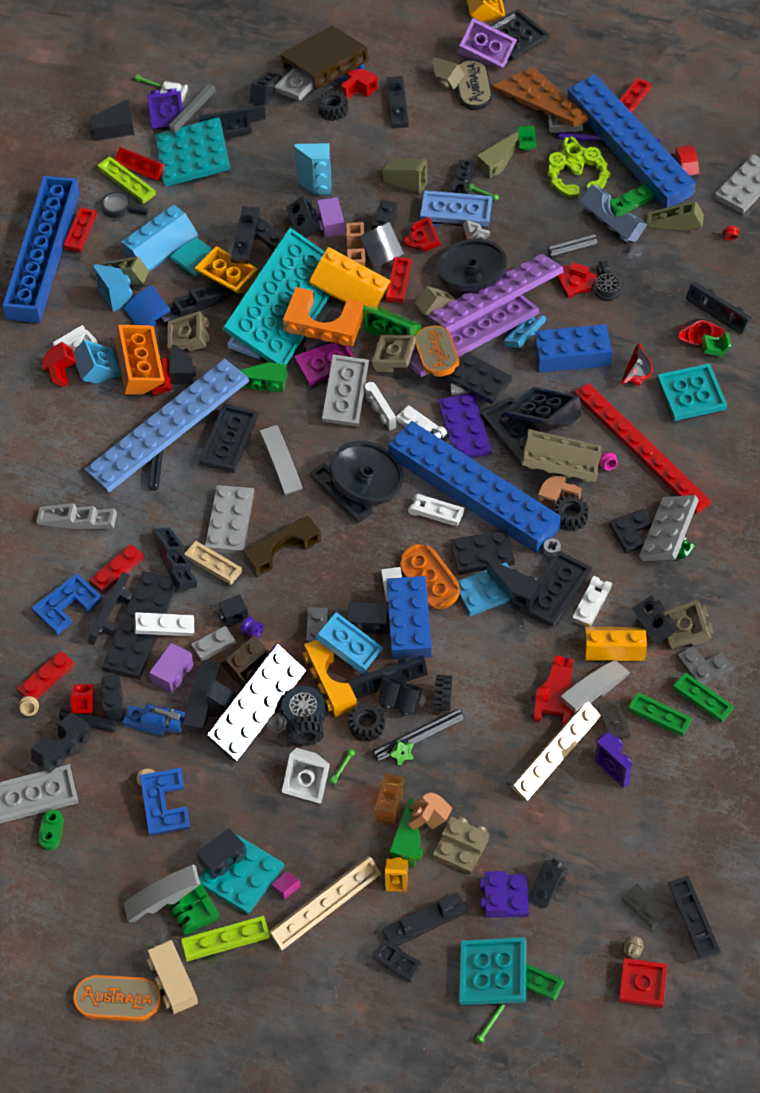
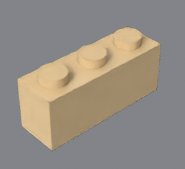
(171, 977)

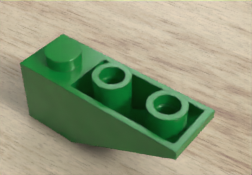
(266, 377)

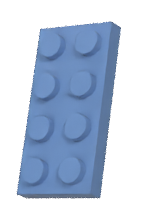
(456, 207)

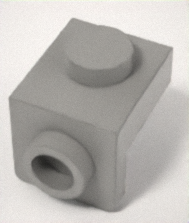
(474, 231)

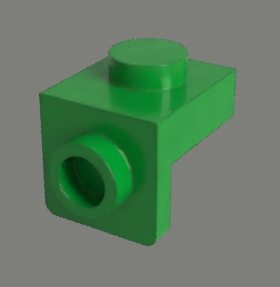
(526, 137)
(715, 345)

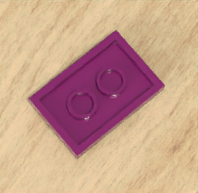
(316, 363)

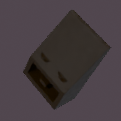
(245, 660)

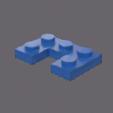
(51, 607)
(158, 817)

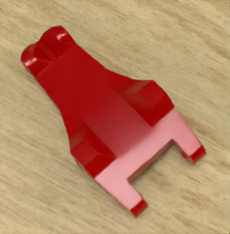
(549, 694)

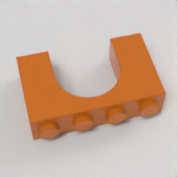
(340, 331)

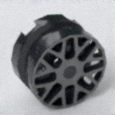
(607, 287)

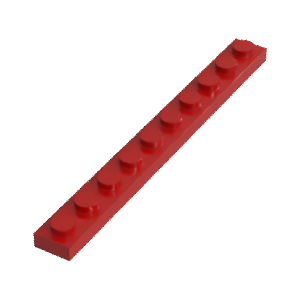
(640, 445)

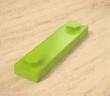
(126, 180)
(225, 938)

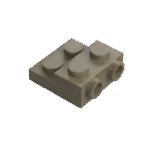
(188, 332)
(393, 352)
(689, 625)
(461, 844)

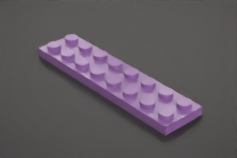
(510, 286)
(484, 328)

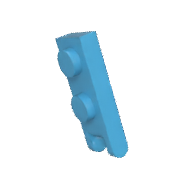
(524, 332)

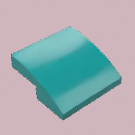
(191, 255)

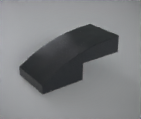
(397, 960)

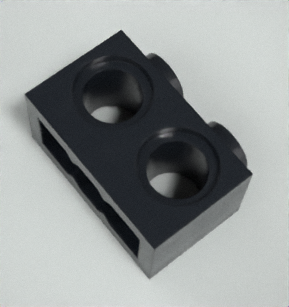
(303, 217)
(654, 619)

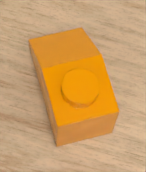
(396, 875)

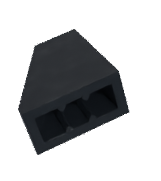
(112, 122)

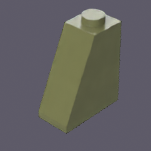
(406, 174)

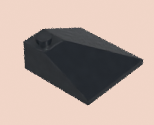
(546, 407)

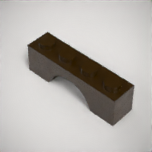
(301, 533)

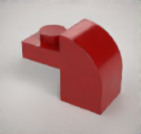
(361, 81)
(687, 159)
(56, 361)

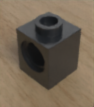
(232, 611)

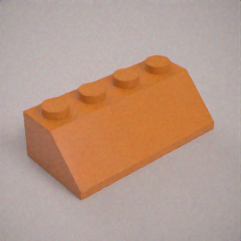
(138, 358)

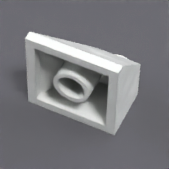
(306, 775)

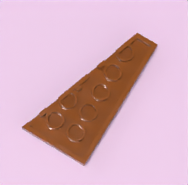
(539, 93)

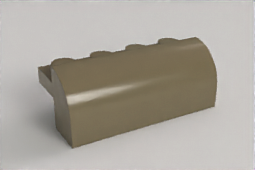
(561, 455)

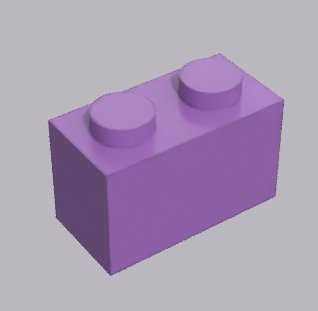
(330, 217)
(171, 667)

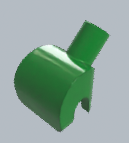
(685, 549)

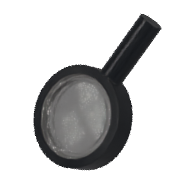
(118, 204)

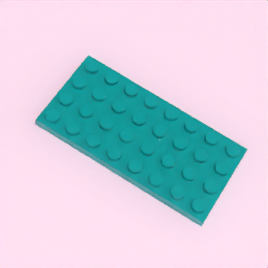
(261, 312)

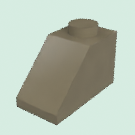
(447, 73)
(432, 299)

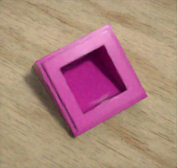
(286, 885)

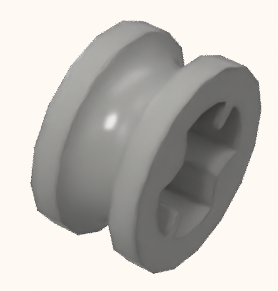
(551, 542)

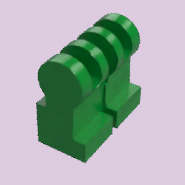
(202, 912)

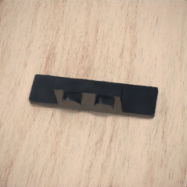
(237, 121)

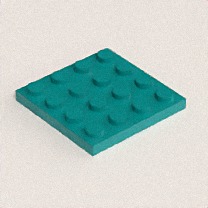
(192, 152)

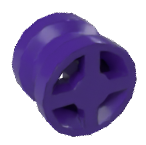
(251, 627)

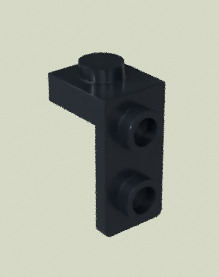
(547, 882)

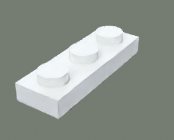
(164, 624)

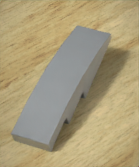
(281, 460)
(76, 518)
(594, 685)
(163, 892)

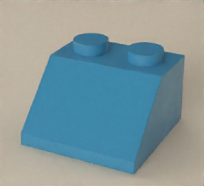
(113, 286)
(96, 362)

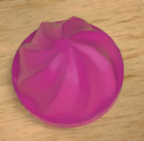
(608, 461)

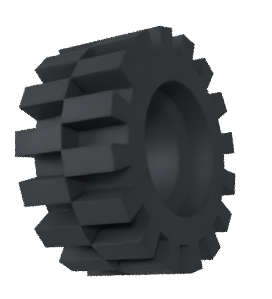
(336, 111)
(574, 504)
(443, 693)
(366, 711)
(304, 730)

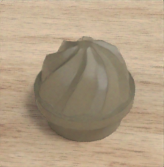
(633, 947)

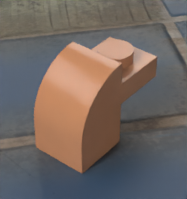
(554, 489)
(429, 810)

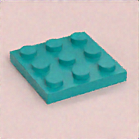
(692, 392)
(244, 881)
(493, 971)

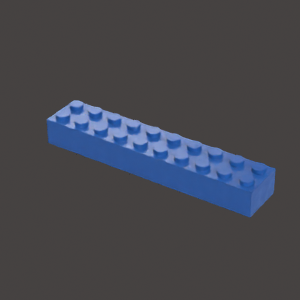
(632, 142)
(41, 249)
(474, 486)

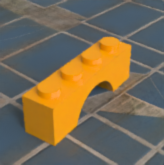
(338, 695)

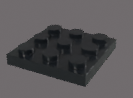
(523, 30)

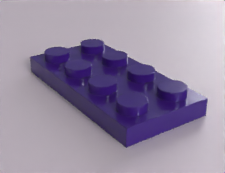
(465, 425)

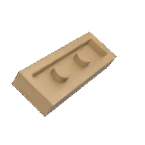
(213, 562)

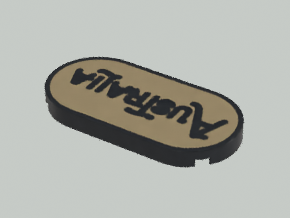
(475, 86)

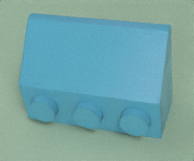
(314, 167)

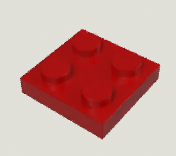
(643, 983)

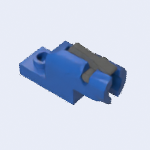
(154, 719)

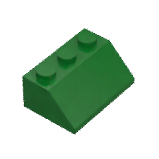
(382, 322)

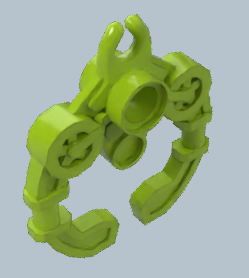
(574, 158)

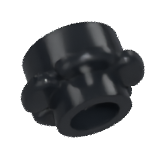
(603, 268)

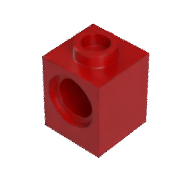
(82, 698)

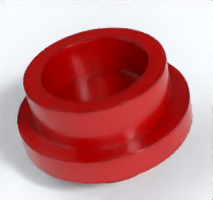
(731, 232)

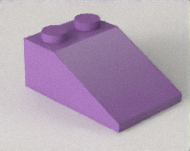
(486, 44)

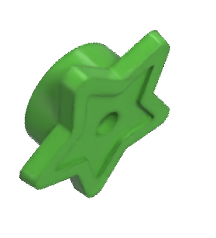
(398, 748)

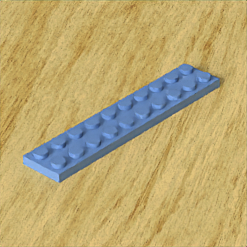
(166, 425)

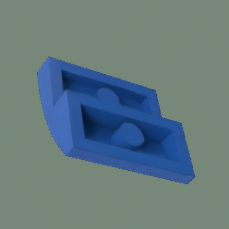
(146, 307)

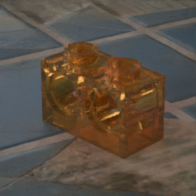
(390, 798)

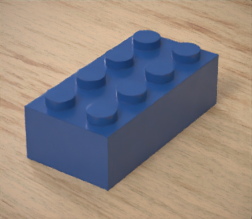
(572, 348)
(408, 617)

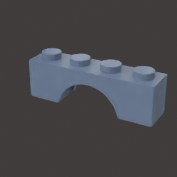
(598, 201)

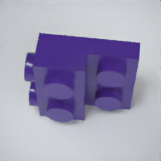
(164, 107)
(610, 758)
(504, 895)

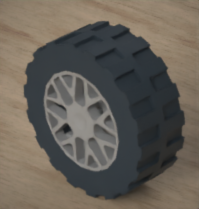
(303, 701)

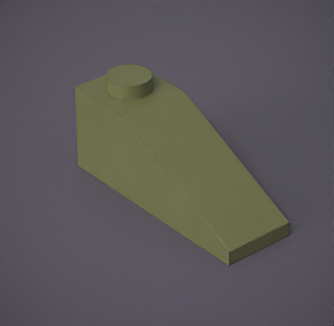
(495, 158)
(678, 217)
(131, 266)

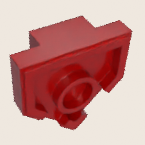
(422, 236)
(576, 279)

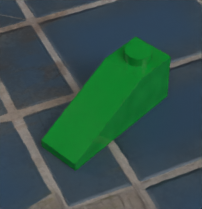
(407, 841)

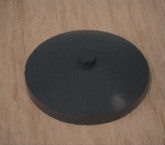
(471, 265)
(366, 472)

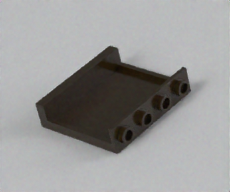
(326, 56)

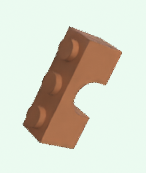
(354, 245)

